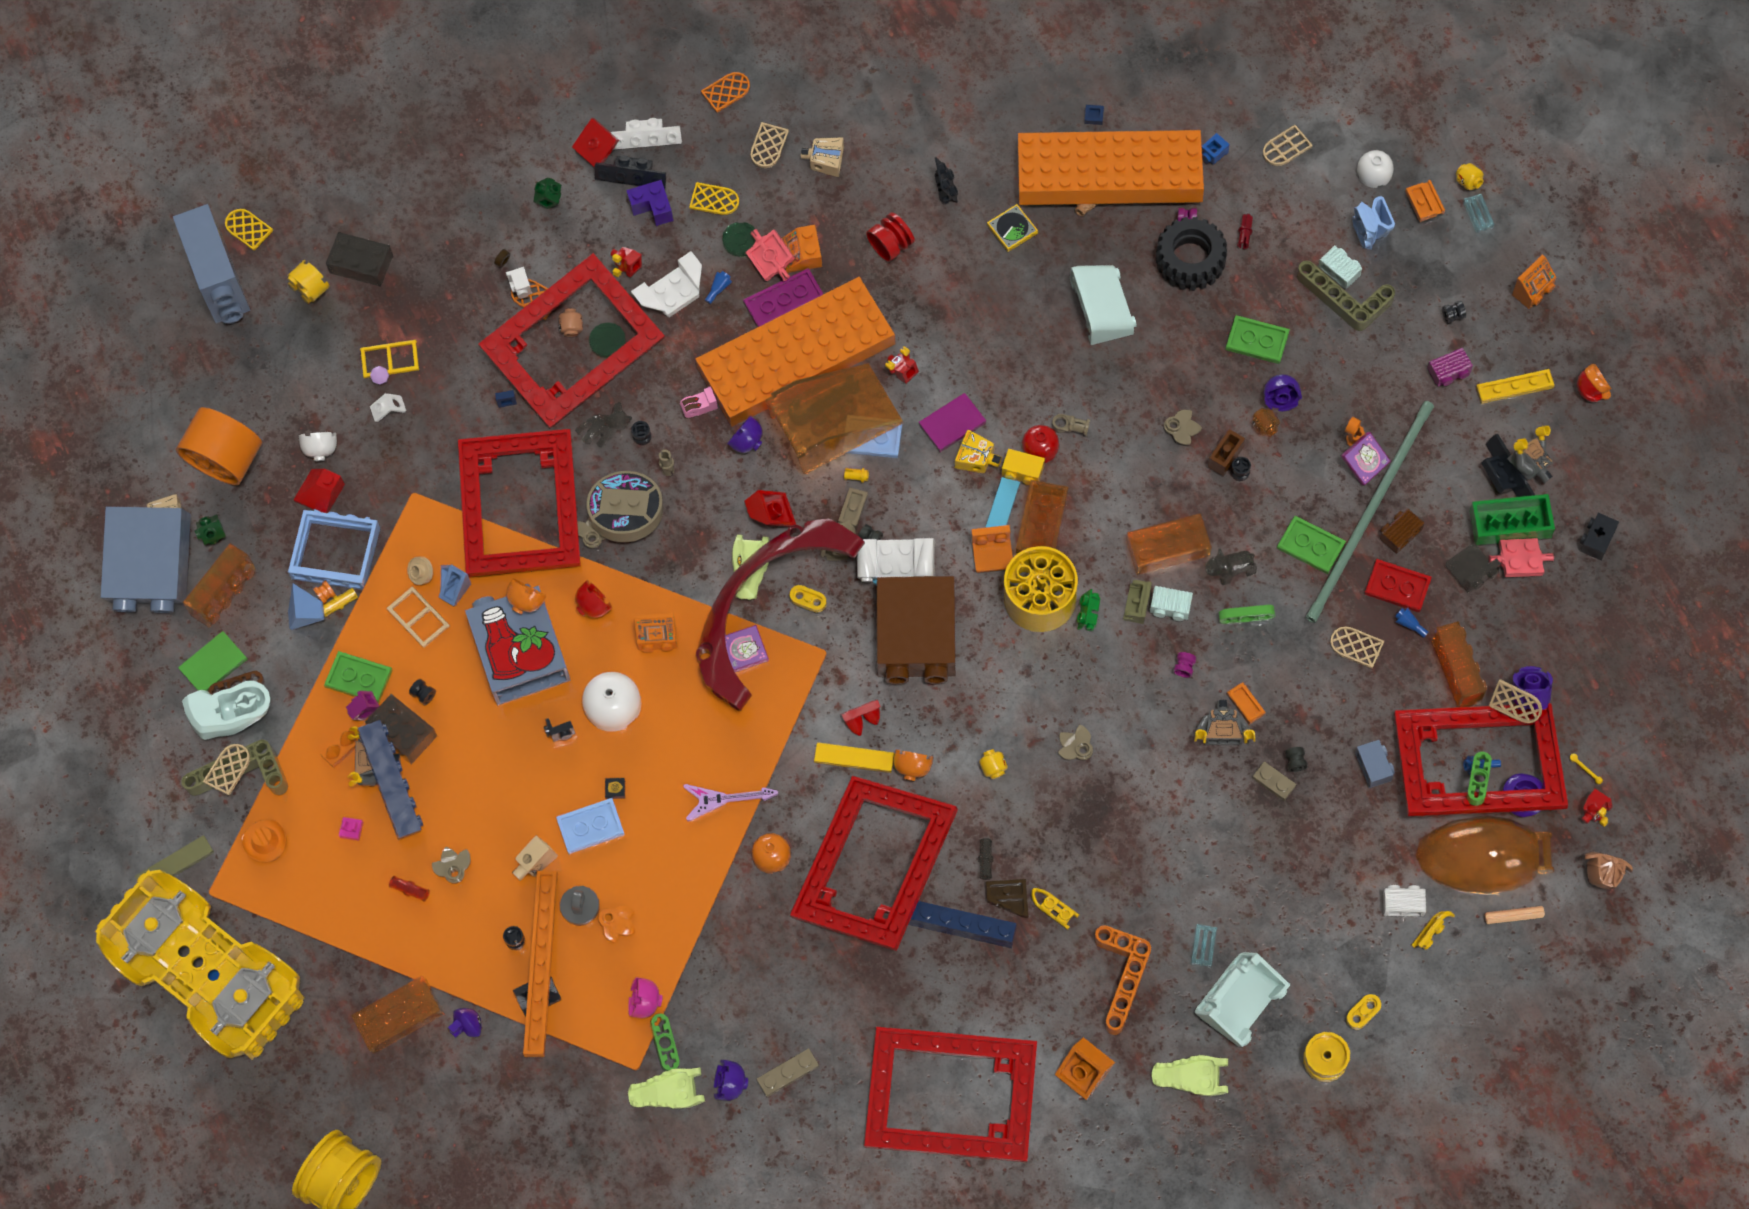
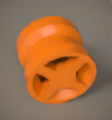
(324, 592)

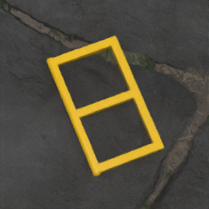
(389, 346)

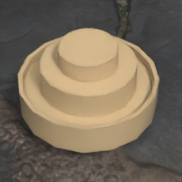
(420, 570)

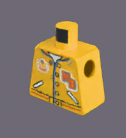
(976, 454)

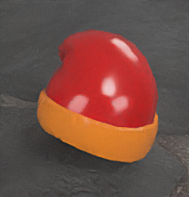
(1593, 385)

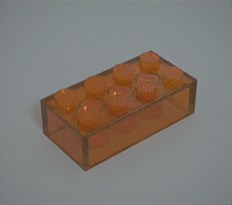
(1042, 516)
(1168, 544)
(219, 585)
(1458, 665)
(397, 1014)

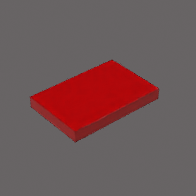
(1398, 585)

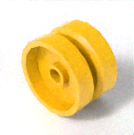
(1317, 1065)

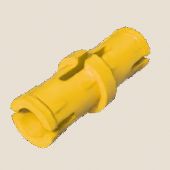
(339, 602)

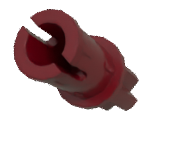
(1245, 231)

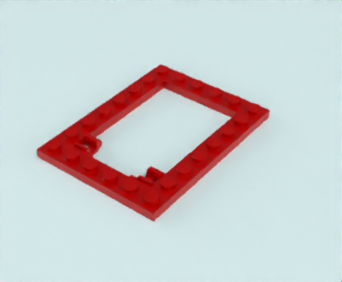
(543, 402)
(484, 449)
(1419, 793)
(880, 931)
(1021, 1067)

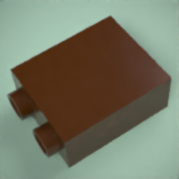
(916, 628)

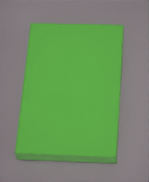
(1257, 339)
(1311, 544)
(212, 662)
(357, 674)

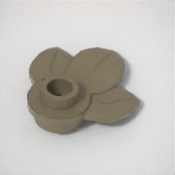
(1184, 428)
(587, 532)
(1074, 742)
(451, 863)

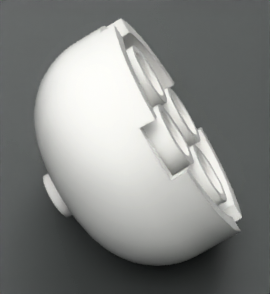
(615, 710)

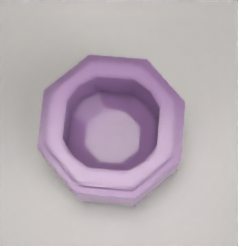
(379, 375)

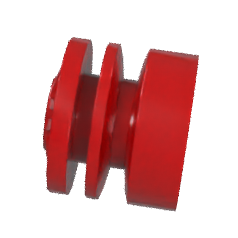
(890, 237)

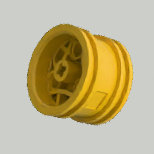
(336, 1174)

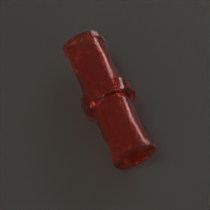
(409, 888)

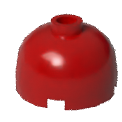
(1041, 442)
(591, 601)

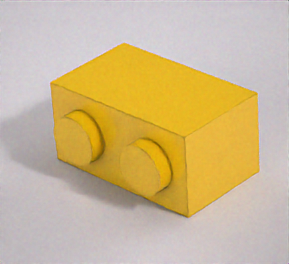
(1022, 466)

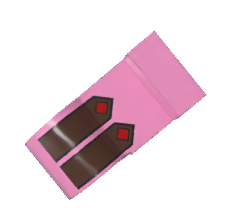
(699, 403)

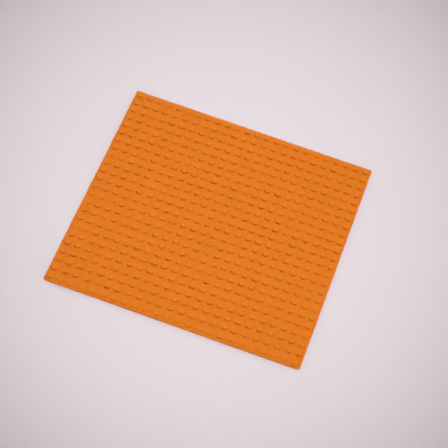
(501, 782)

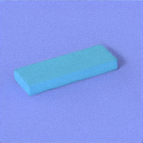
(1003, 503)

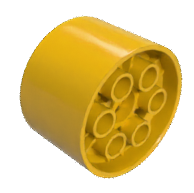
(1040, 616)

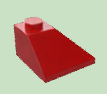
(320, 490)
(770, 508)

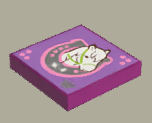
(1365, 458)
(745, 648)

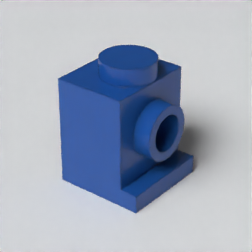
(1218, 146)

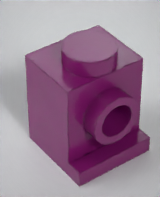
(362, 705)

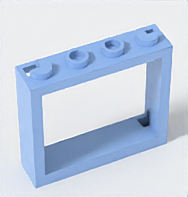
(333, 578)

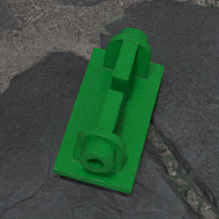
(1089, 602)

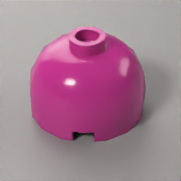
(644, 998)

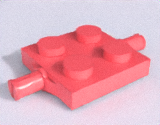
(770, 255)
(1521, 557)

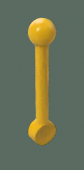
(1574, 758)

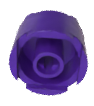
(1534, 682)

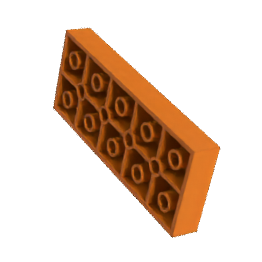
(1110, 167)
(803, 343)

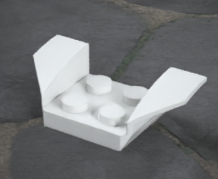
(673, 290)

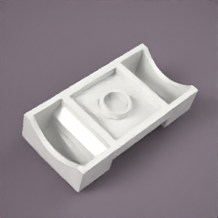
(896, 558)

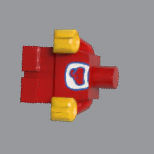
(626, 260)
(902, 365)
(1596, 808)

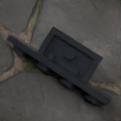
(629, 171)
(1502, 471)

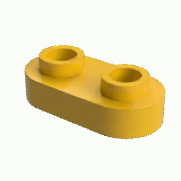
(809, 598)
(1363, 1012)

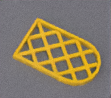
(719, 200)
(243, 225)

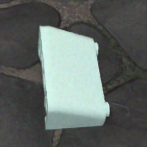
(1102, 302)
(1241, 997)

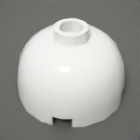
(1375, 169)
(318, 445)

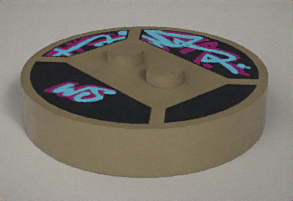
(625, 506)

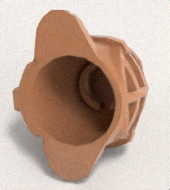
(1606, 870)

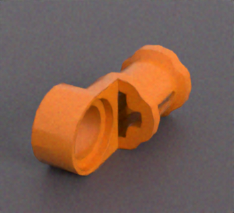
(1354, 428)

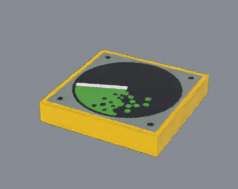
(1012, 228)

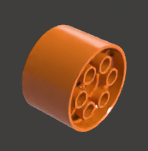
(219, 446)

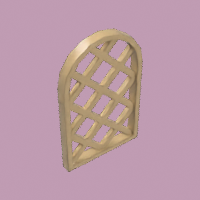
(764, 125)
(1347, 655)
(1523, 693)
(228, 791)

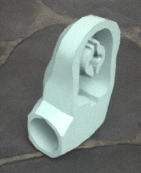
(226, 710)

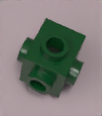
(547, 193)
(209, 529)

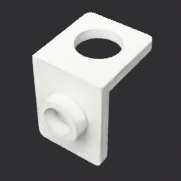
(385, 405)

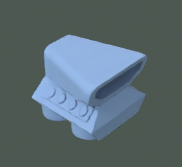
(1372, 223)

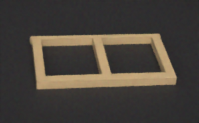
(428, 608)

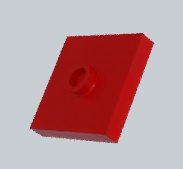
(595, 142)

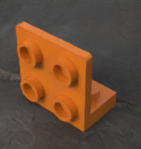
(991, 548)

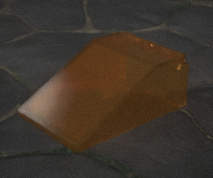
(832, 413)

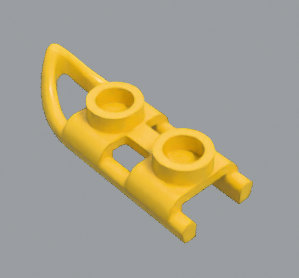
(1050, 903)
(1435, 926)

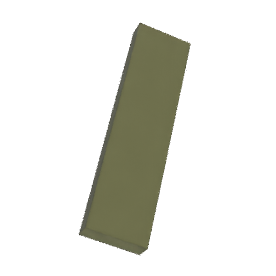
(183, 858)

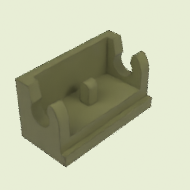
(1137, 601)

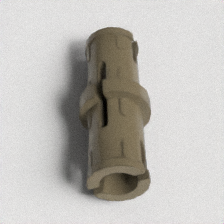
(666, 462)

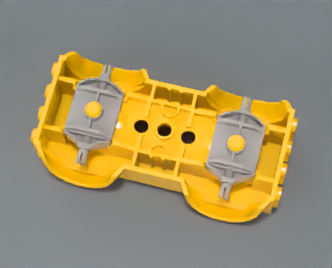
(230, 1014)

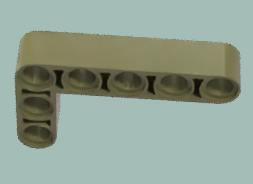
(1344, 299)
(257, 760)

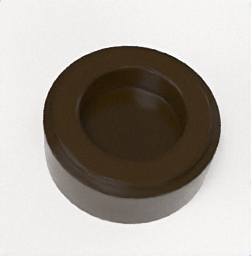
(502, 258)

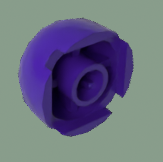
(1282, 393)
(747, 436)
(730, 1081)

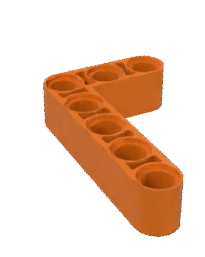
(1128, 976)

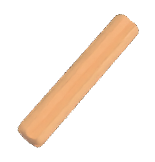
(1514, 915)

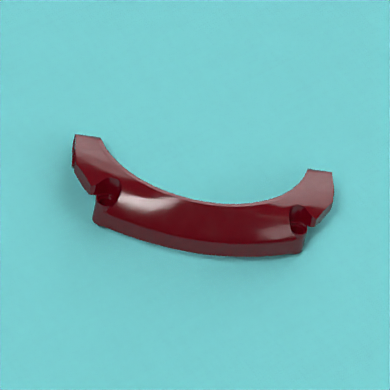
(717, 668)

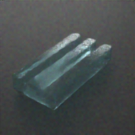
(1483, 226)
(1201, 962)

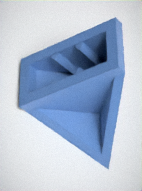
(453, 584)
(303, 608)

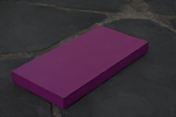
(782, 297)

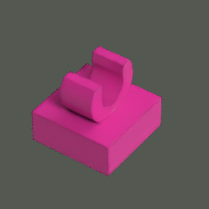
(351, 828)

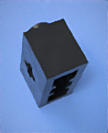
(1594, 545)

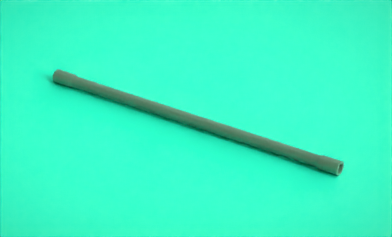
(1318, 605)

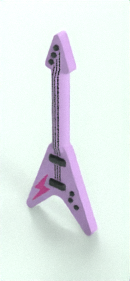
(712, 799)

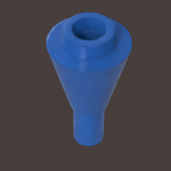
(720, 282)
(1407, 619)
(1469, 761)

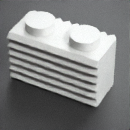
(1404, 901)

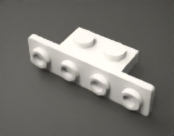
(646, 134)

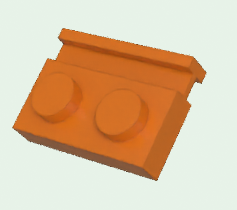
(1425, 200)

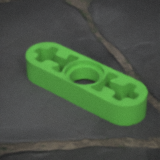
(1246, 614)
(1473, 784)
(656, 1029)

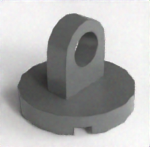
(579, 905)

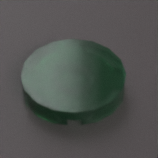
(738, 238)
(606, 339)

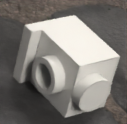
(519, 282)

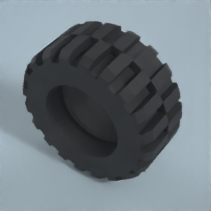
(1191, 232)

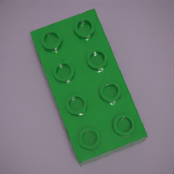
(1512, 519)

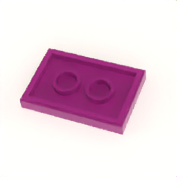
(952, 422)

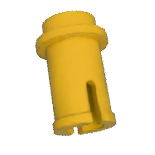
(856, 474)

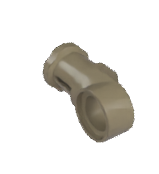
(1072, 424)

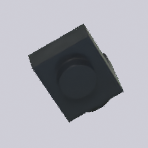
(560, 732)

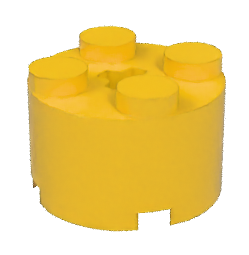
(307, 281)

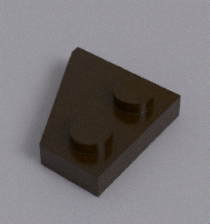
(1009, 895)

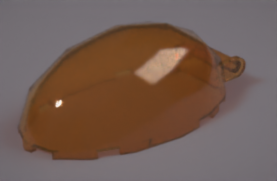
(1484, 854)

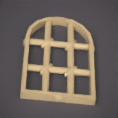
(1288, 140)

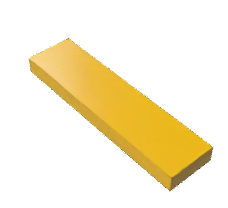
(1515, 386)
(854, 757)

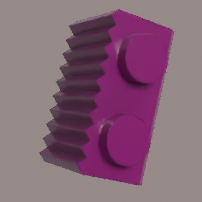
(1450, 367)

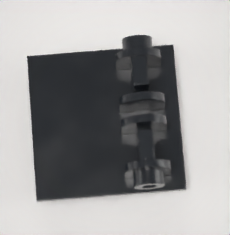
(944, 180)

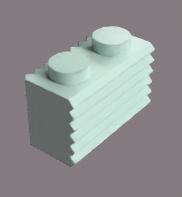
(1340, 267)
(1171, 603)

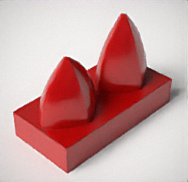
(854, 719)

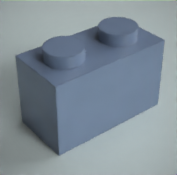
(1374, 763)

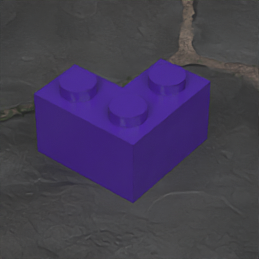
(651, 198)

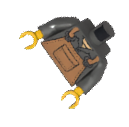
(1532, 456)
(1224, 727)
(363, 773)

